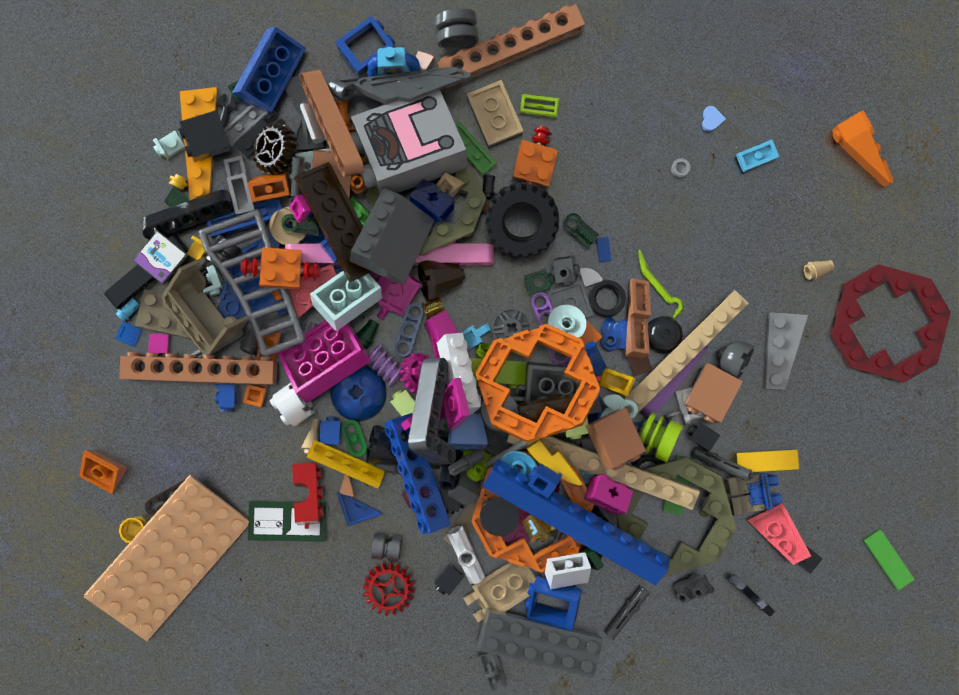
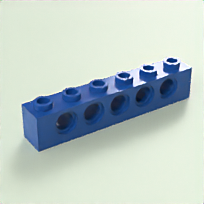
(432, 499)

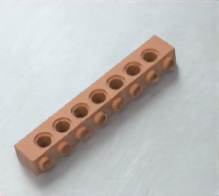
(522, 47)
(130, 368)

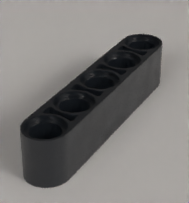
(177, 214)
(135, 281)

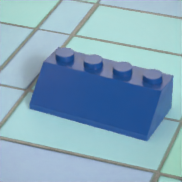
(269, 69)

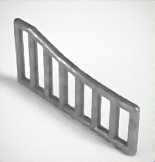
(235, 282)

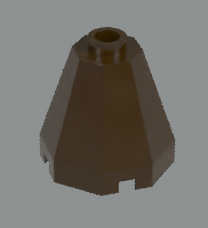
(439, 278)

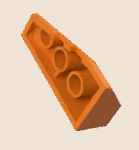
(857, 140)

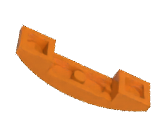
(256, 393)

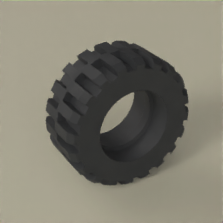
(527, 245)

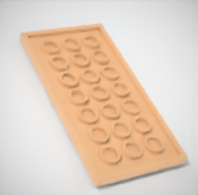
(167, 558)

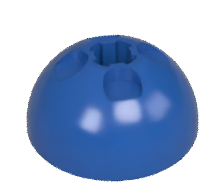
(369, 395)

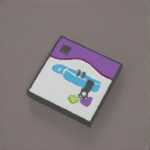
(160, 257)

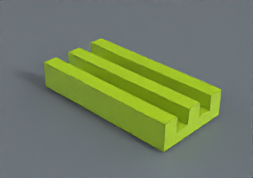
(539, 106)

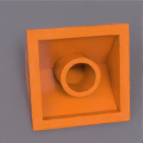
(101, 470)

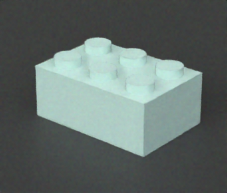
(343, 301)

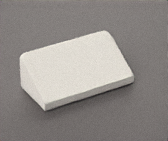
(312, 123)

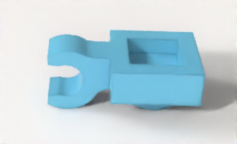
(473, 336)

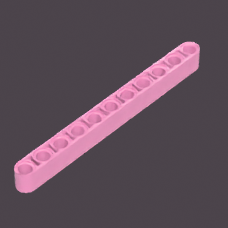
(454, 254)

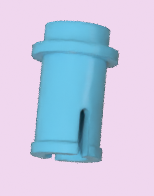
(128, 309)

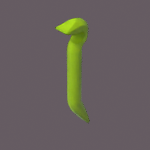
(658, 286)

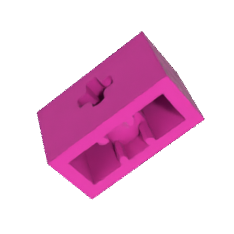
(608, 494)

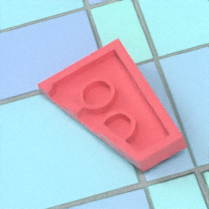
(301, 297)
(781, 533)

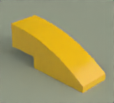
(769, 460)
(554, 461)

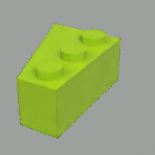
(512, 373)

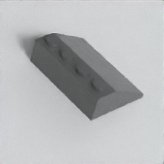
(392, 237)
(547, 381)

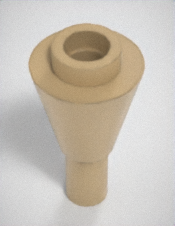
(312, 435)

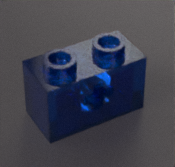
(432, 201)

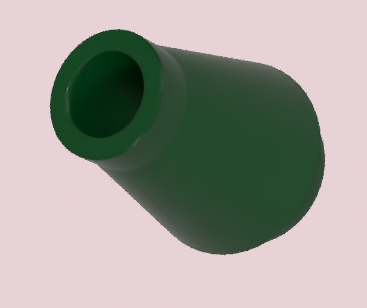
(367, 333)

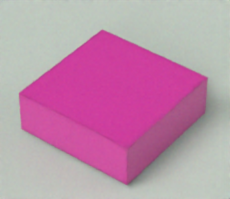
(300, 208)
(159, 343)

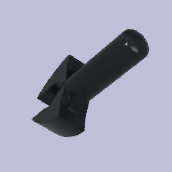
(226, 109)

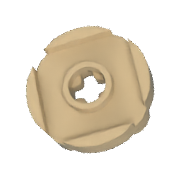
(277, 232)

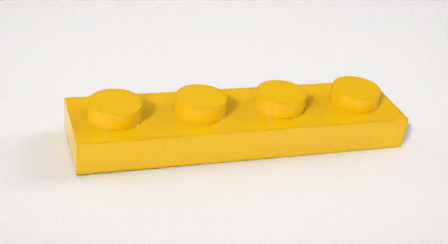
(346, 464)

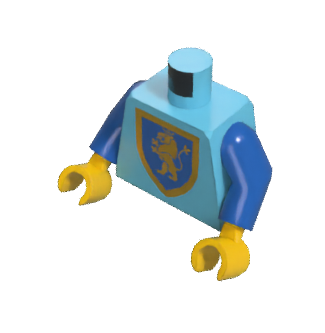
(392, 61)

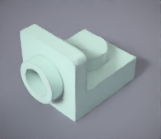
(169, 145)
(213, 277)

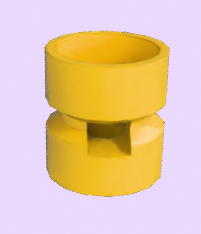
(131, 527)

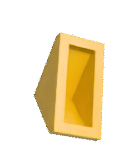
(616, 382)

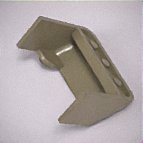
(196, 312)

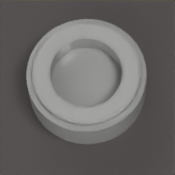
(680, 168)

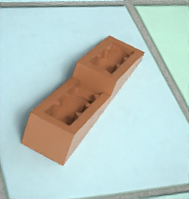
(637, 325)

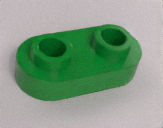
(354, 438)

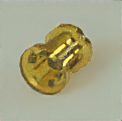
(433, 307)

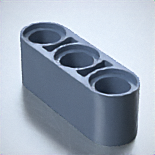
(408, 320)

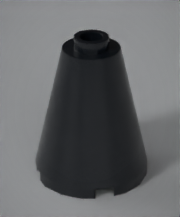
(380, 447)

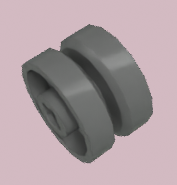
(456, 28)

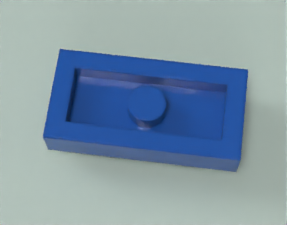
(595, 358)

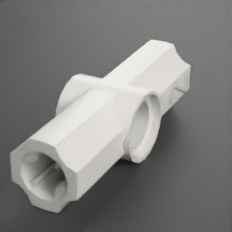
(462, 545)

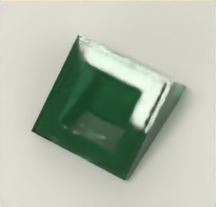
(175, 197)

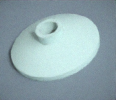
(570, 315)

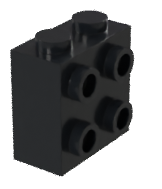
(204, 136)

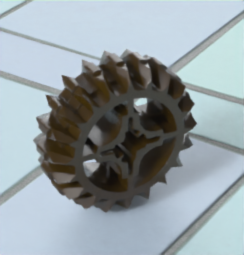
(279, 150)

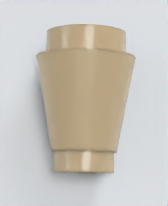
(817, 269)

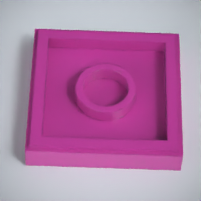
(455, 404)

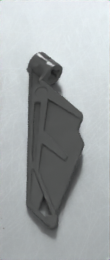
(399, 85)

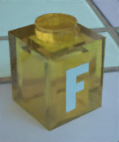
(537, 528)

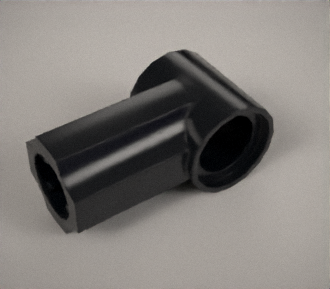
(448, 481)

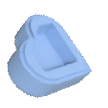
(712, 118)

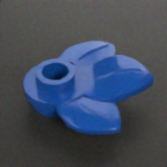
(616, 331)

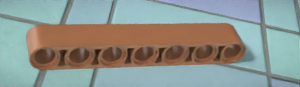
(331, 123)

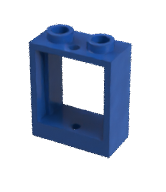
(361, 68)
(550, 615)

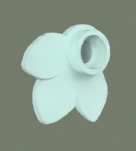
(617, 402)

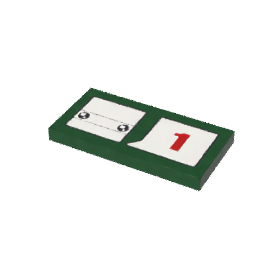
(277, 523)

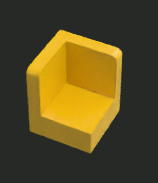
(196, 250)

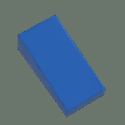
(603, 249)

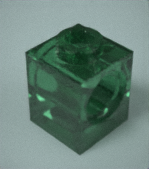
(532, 288)

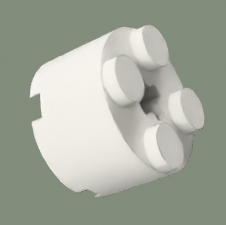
(291, 406)

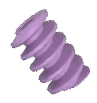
(385, 365)

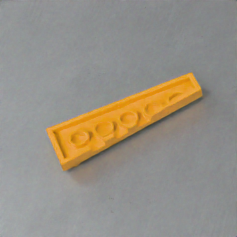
(200, 172)

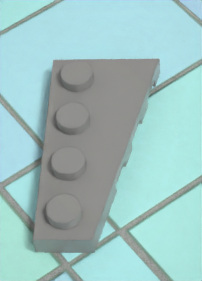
(783, 339)

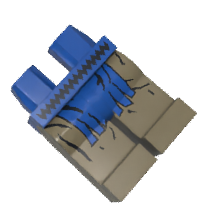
(758, 493)

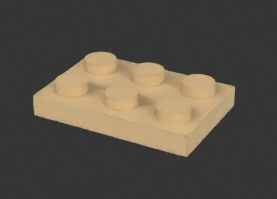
(495, 113)

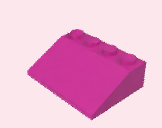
(323, 359)

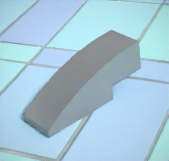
(238, 184)

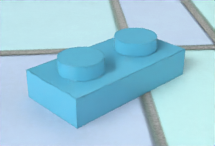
(757, 155)

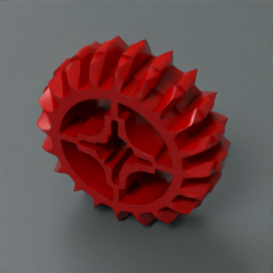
(380, 585)

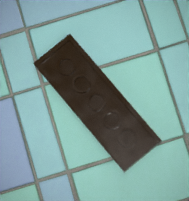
(333, 215)

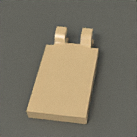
(501, 589)

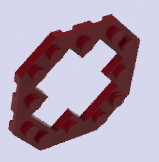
(931, 335)

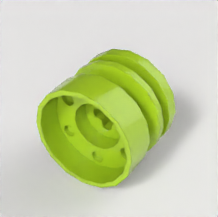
(659, 436)

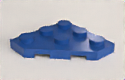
(230, 303)

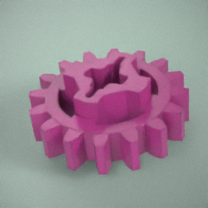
(411, 370)

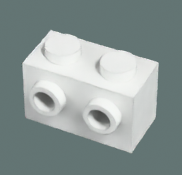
(567, 570)

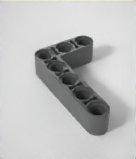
(427, 412)

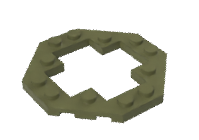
(446, 233)
(715, 505)

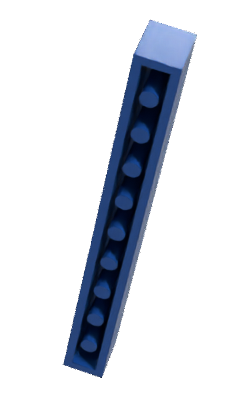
(578, 523)

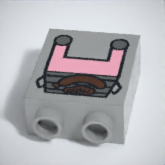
(408, 143)

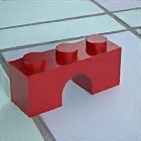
(309, 510)

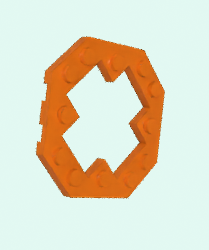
(550, 421)
(519, 551)

